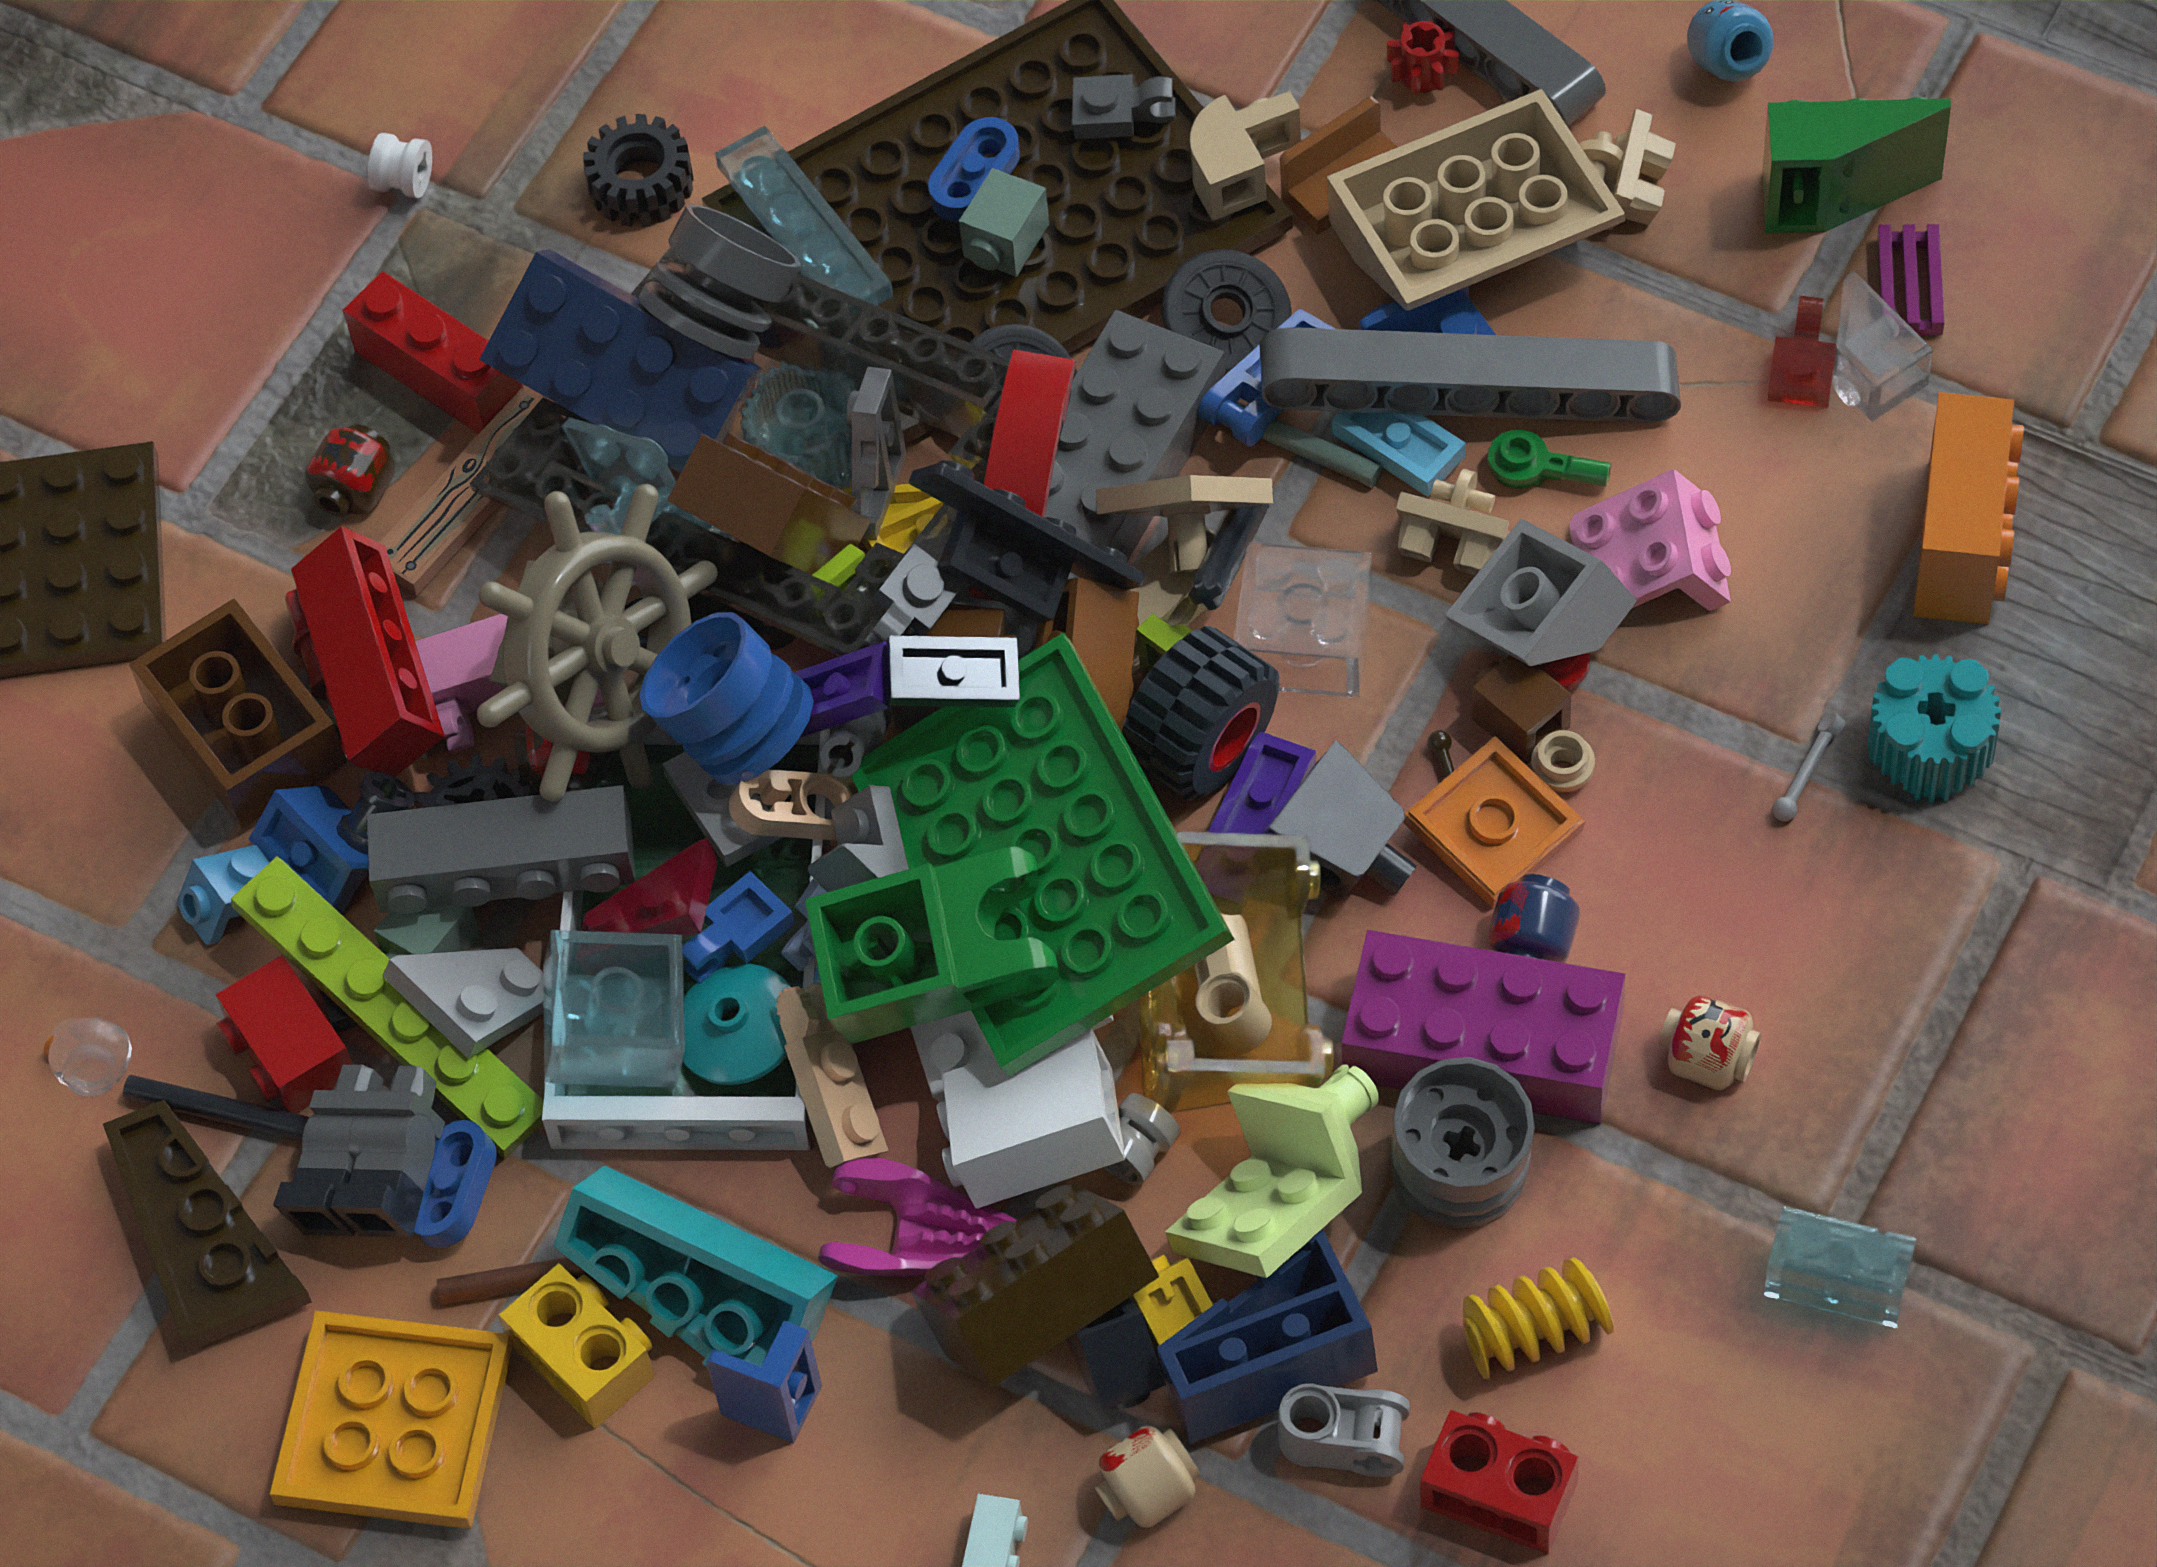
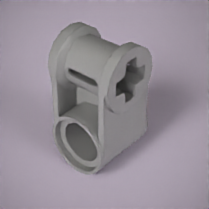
(1348, 1429)

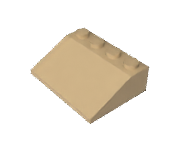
(1469, 201)

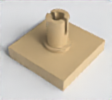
(1185, 504)

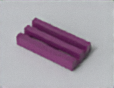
(1909, 241)

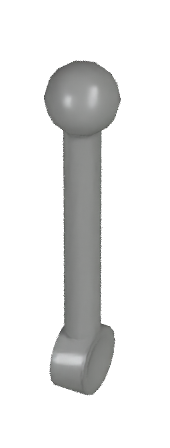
(1829, 727)

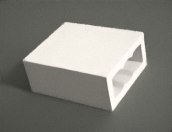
(1030, 1126)

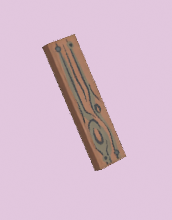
(450, 509)

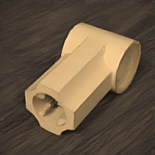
(1231, 980)

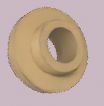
(1563, 746)

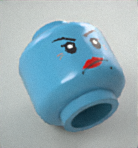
(1730, 40)

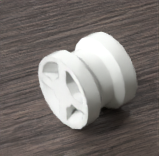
(400, 165)

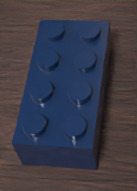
(615, 360)

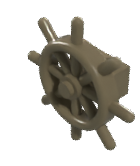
(572, 637)

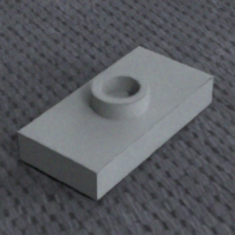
(709, 807)

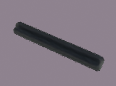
(1226, 555)

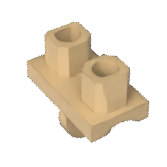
(1622, 161)
(1427, 519)

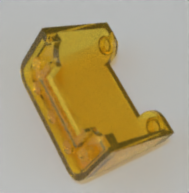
(1269, 886)

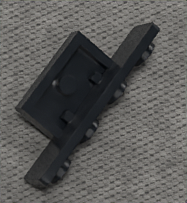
(1013, 550)

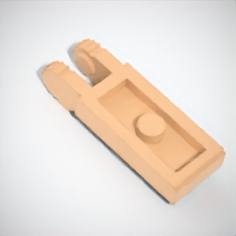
(828, 1079)

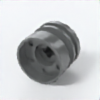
(716, 288)
(1454, 1110)

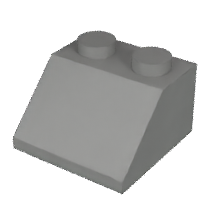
(1542, 598)

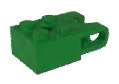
(941, 939)

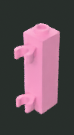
(459, 675)

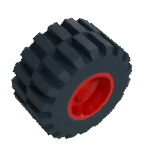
(1200, 712)

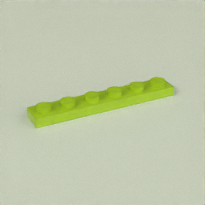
(351, 975)

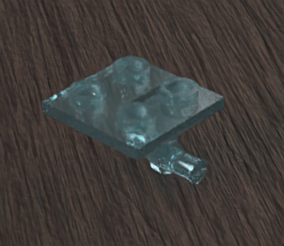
(624, 465)

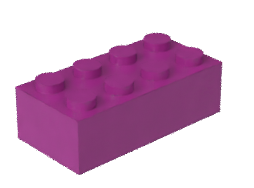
(1530, 1016)

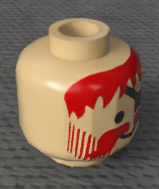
(1710, 1042)
(1146, 1476)

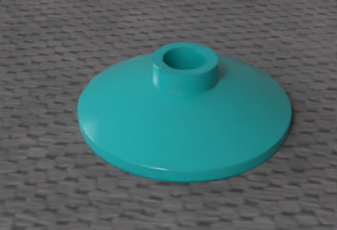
(747, 1044)

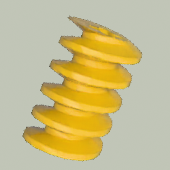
(1533, 1315)

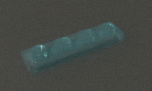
(800, 217)

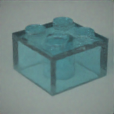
(613, 1009)

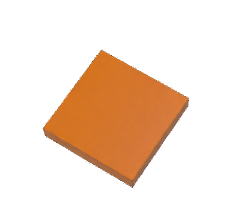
(1493, 820)

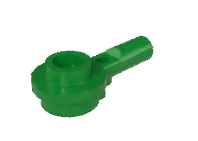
(1523, 461)

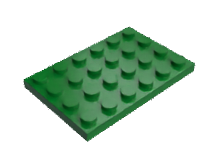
(1064, 785)

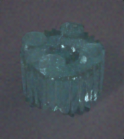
(802, 420)

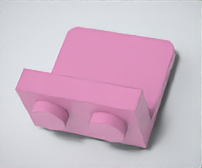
(1659, 540)

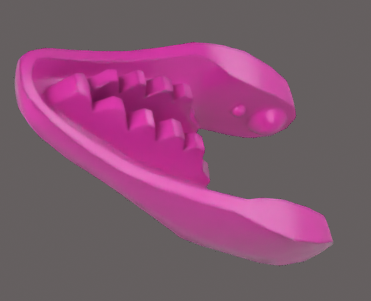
(930, 1226)

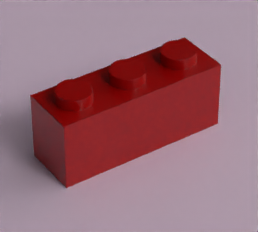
(427, 351)

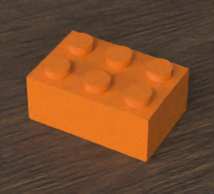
(1968, 508)

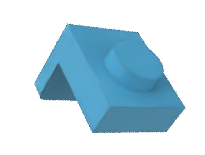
(211, 884)

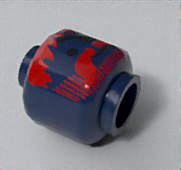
(1534, 919)

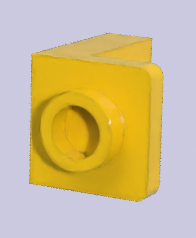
(1171, 1299)

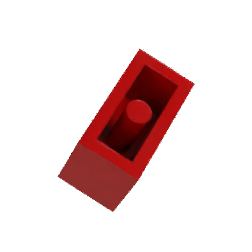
(283, 1035)

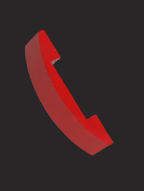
(1028, 430)

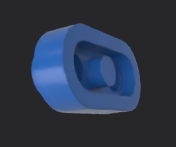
(965, 168)
(452, 1188)

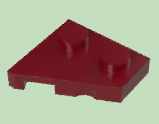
(662, 901)

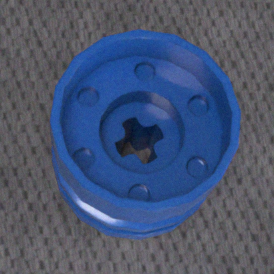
(726, 698)

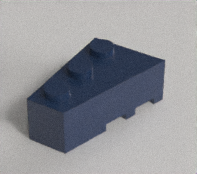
(1266, 1340)

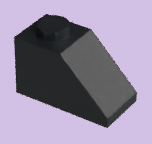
(1117, 1357)

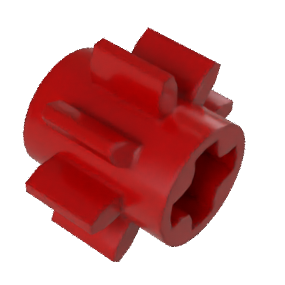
(1422, 57)

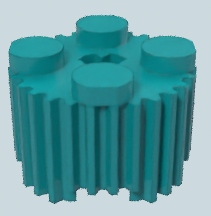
(1934, 725)

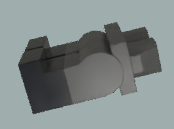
(364, 1156)

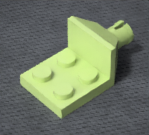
(1292, 1184)

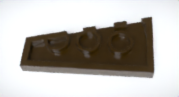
(203, 1243)

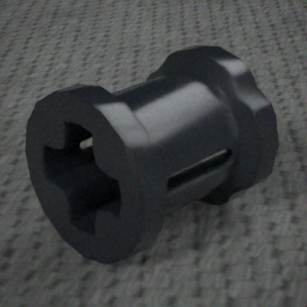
(397, 798)

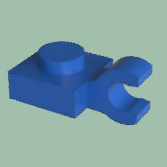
(738, 921)

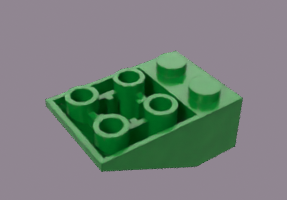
(1847, 158)

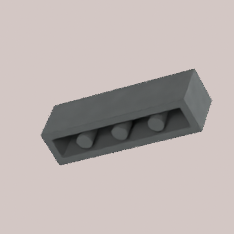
(500, 850)

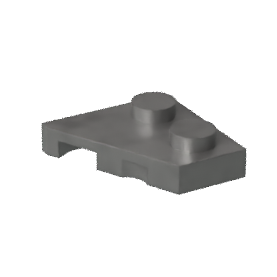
(876, 446)

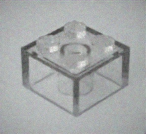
(1307, 615)

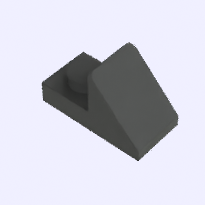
(866, 839)

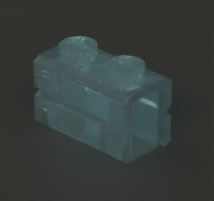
(1839, 1266)

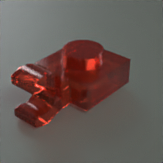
(1803, 364)

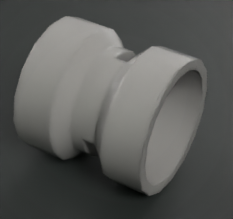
(1145, 1133)

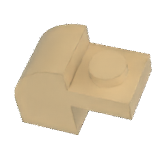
(1231, 150)

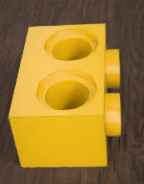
(567, 1351)

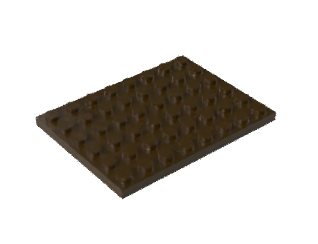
(1115, 205)

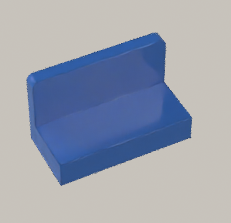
(303, 833)
(777, 1393)

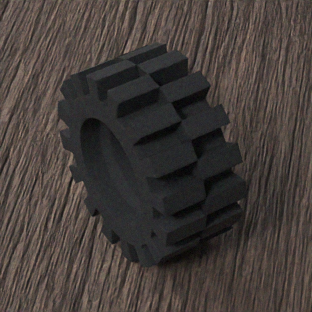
(634, 144)

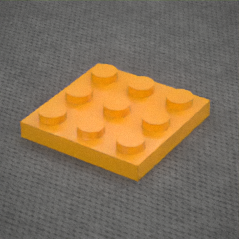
(392, 1419)

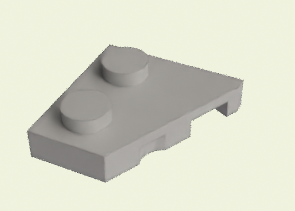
(470, 993)

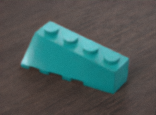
(690, 1268)

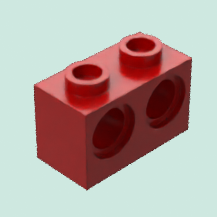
(1491, 1495)

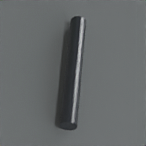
(216, 1107)

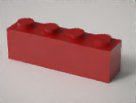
(367, 653)

